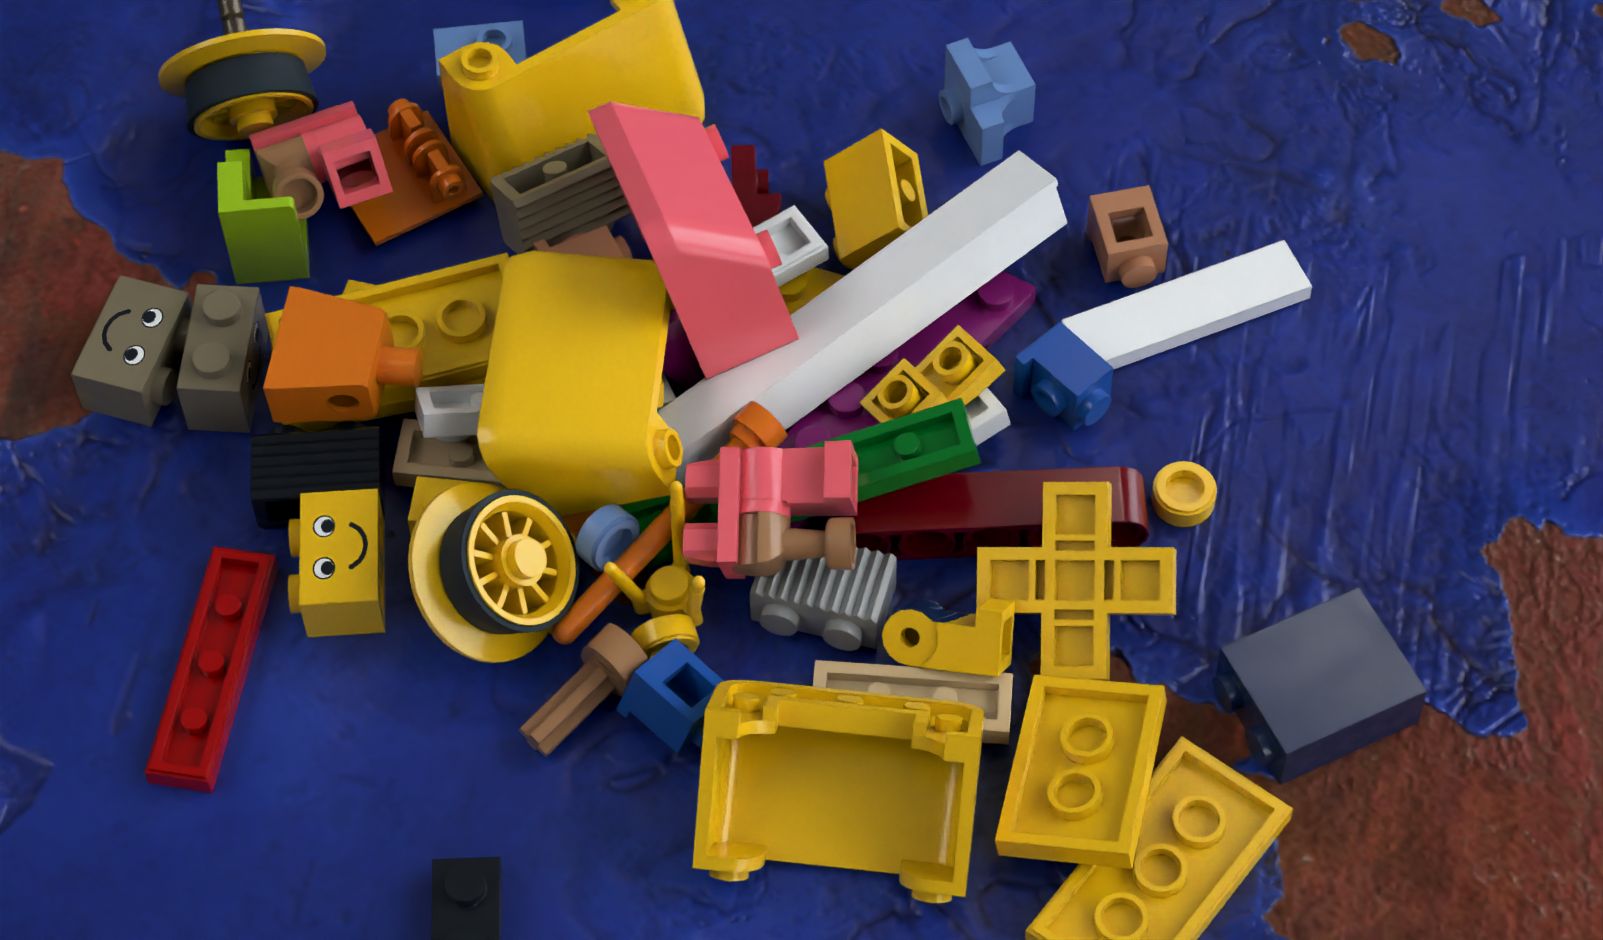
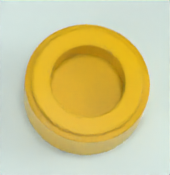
(1183, 494)
(660, 631)

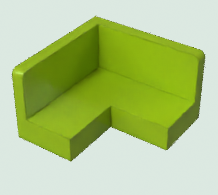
(259, 231)

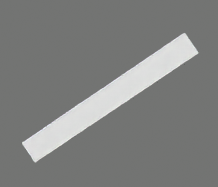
(878, 305)

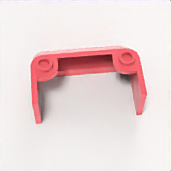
(697, 233)

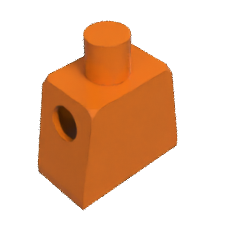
(334, 360)

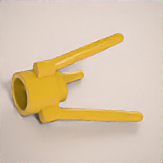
(670, 587)

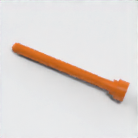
(752, 428)

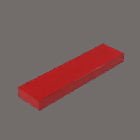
(211, 670)

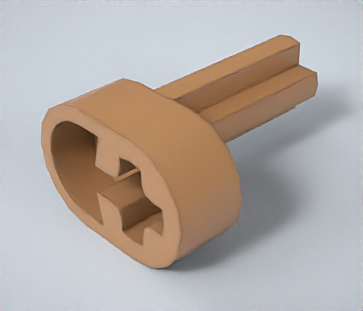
(606, 670)

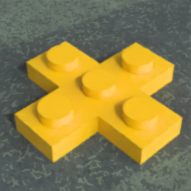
(1078, 579)

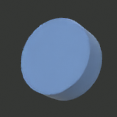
(606, 535)

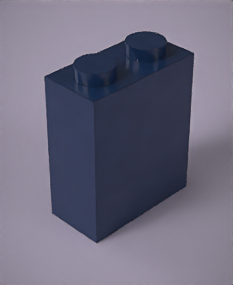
(1318, 686)

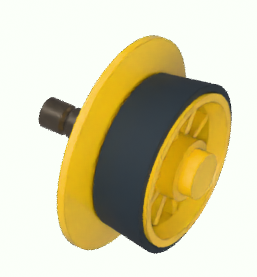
(244, 77)
(491, 570)

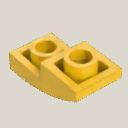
(949, 372)

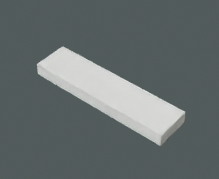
(1193, 305)

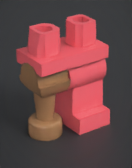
(317, 150)
(755, 500)

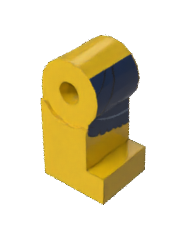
(952, 641)

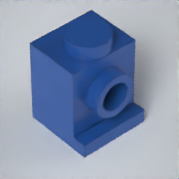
(1064, 377)
(671, 695)

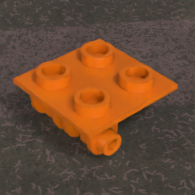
(423, 173)

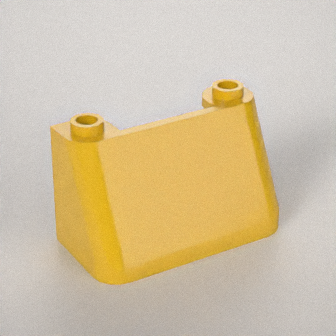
(522, 110)
(579, 382)
(838, 784)

